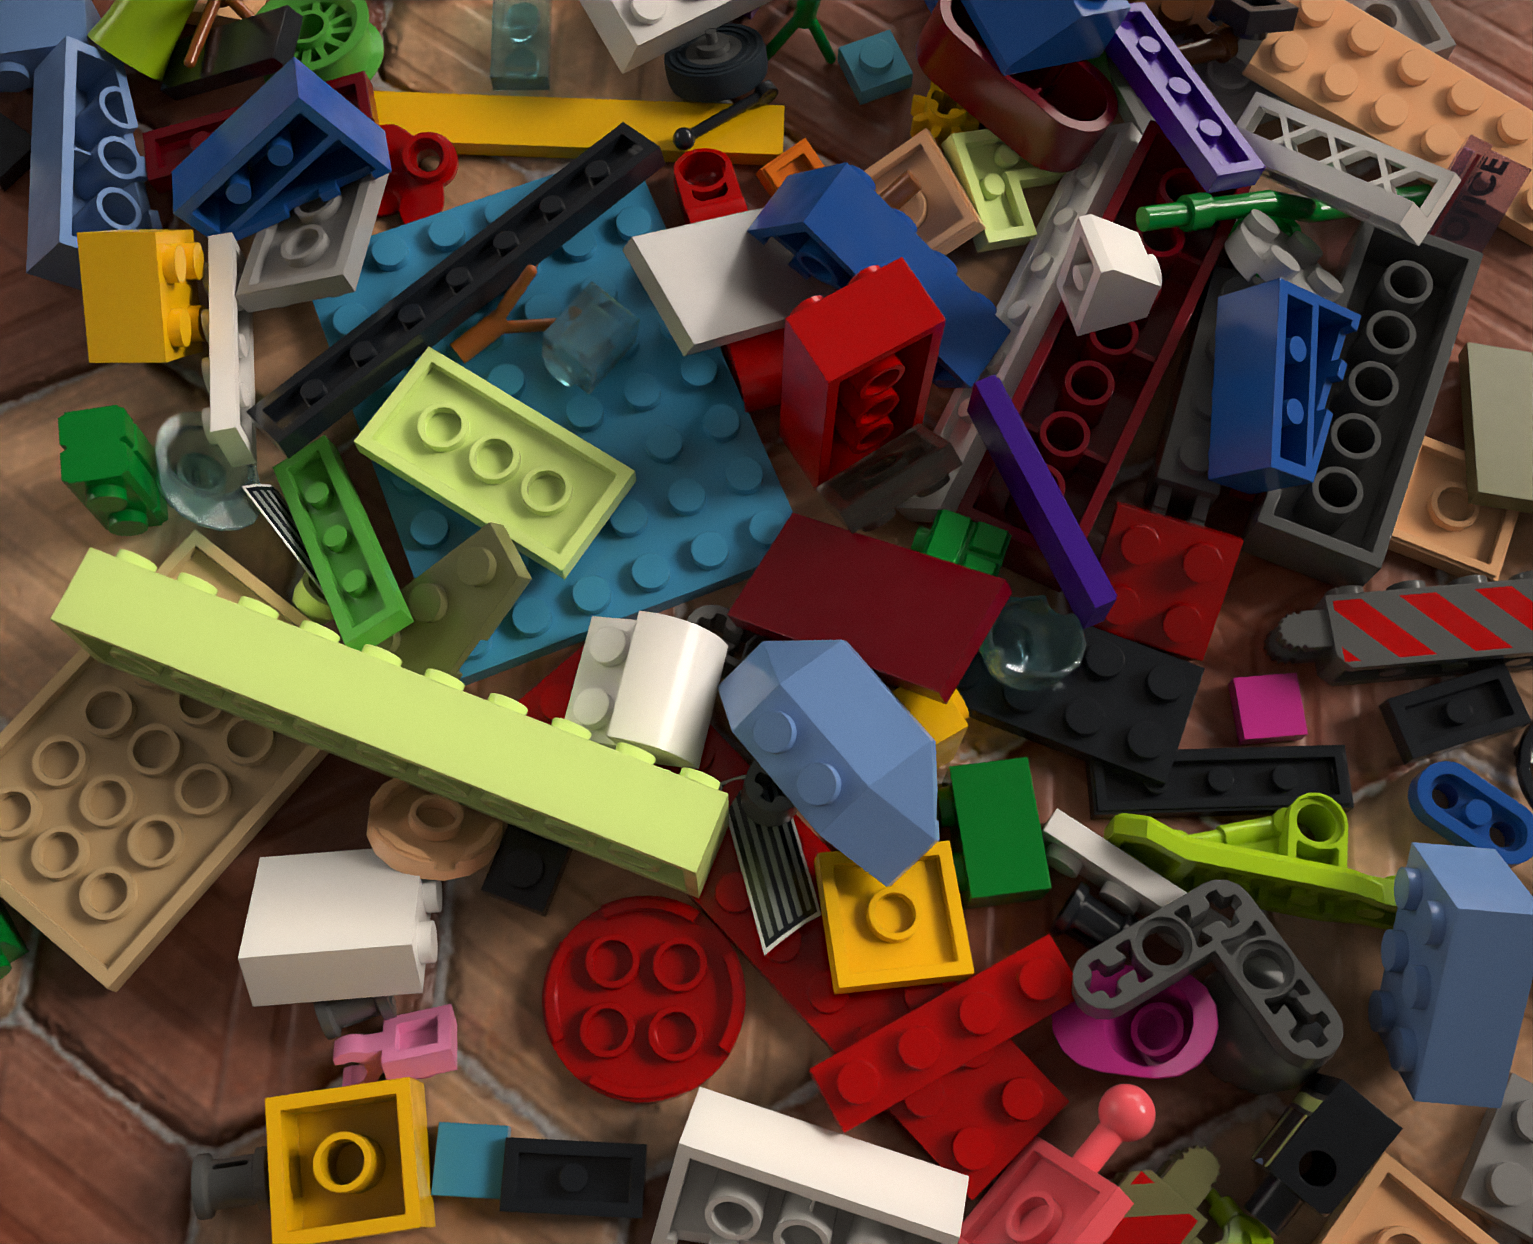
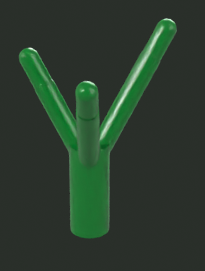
(804, 18)

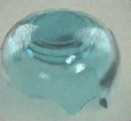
(1032, 645)

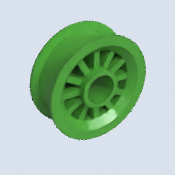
(334, 37)

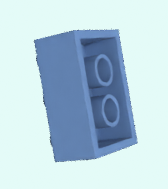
(1455, 974)

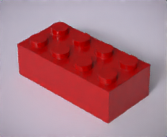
(857, 368)

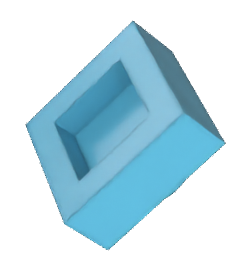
(875, 67)

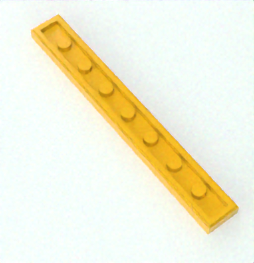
(572, 125)

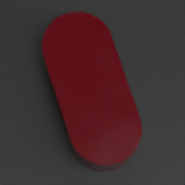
(1041, 114)

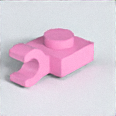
(409, 1046)

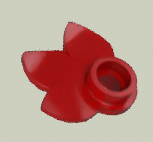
(408, 187)

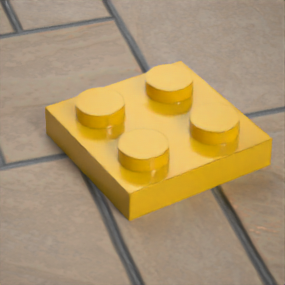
(896, 932)

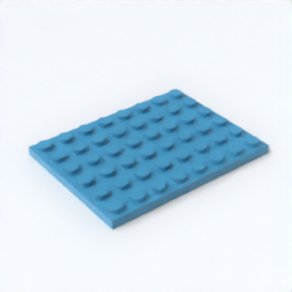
(703, 479)

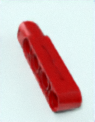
(710, 190)

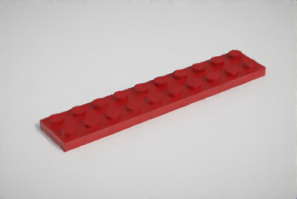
(963, 1121)

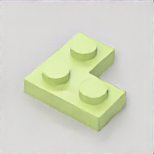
(994, 184)

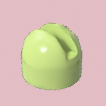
(311, 601)

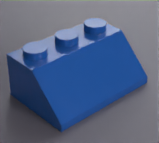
(1045, 32)

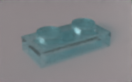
(521, 44)

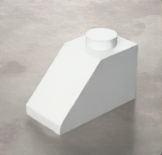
(1107, 276)

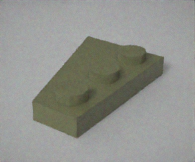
(459, 602)

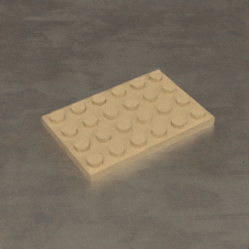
(135, 795)

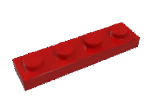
(944, 1033)

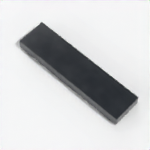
(1225, 783)

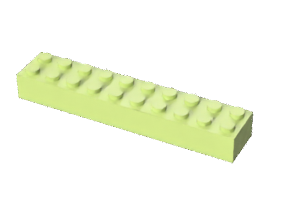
(397, 720)

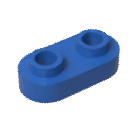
(1471, 811)

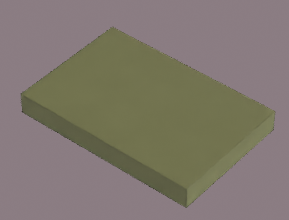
(1498, 425)

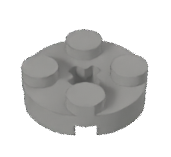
(1266, 250)

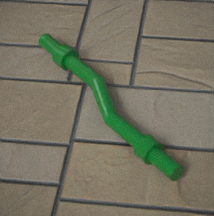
(1201, 210)

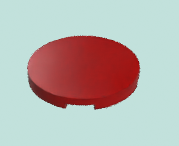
(644, 999)

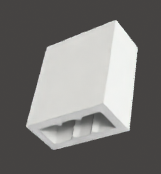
(337, 929)

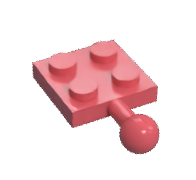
(1062, 1197)

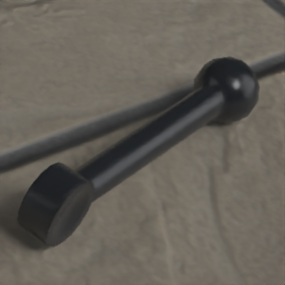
(764, 94)

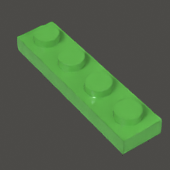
(342, 545)

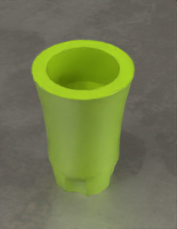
(143, 32)

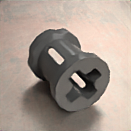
(339, 1014)
(229, 1182)

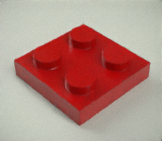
(1166, 579)

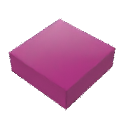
(1267, 708)

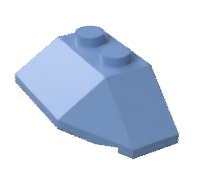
(839, 750)

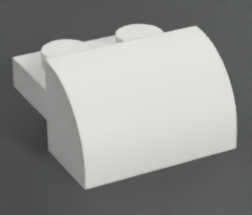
(648, 685)

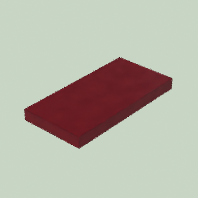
(896, 607)

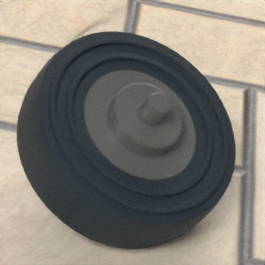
(717, 64)

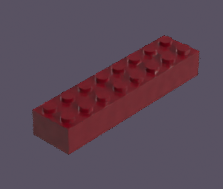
(1093, 389)

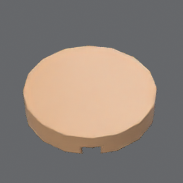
(429, 833)

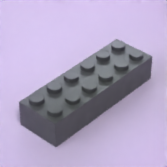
(1395, 367)

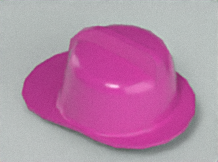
(1151, 1040)

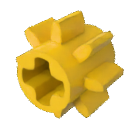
(940, 115)

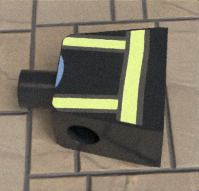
(1344, 1140)

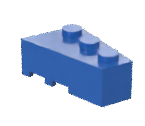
(276, 153)
(1272, 384)

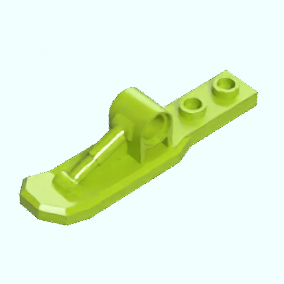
(1268, 860)

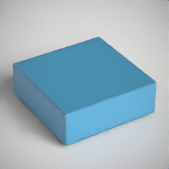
(469, 1160)

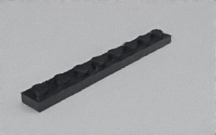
(454, 289)

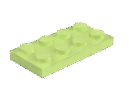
(496, 461)

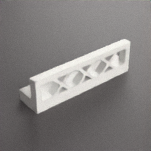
(1330, 183)

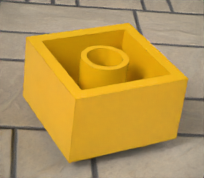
(141, 294)
(349, 1162)

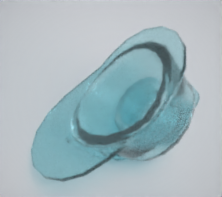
(199, 478)

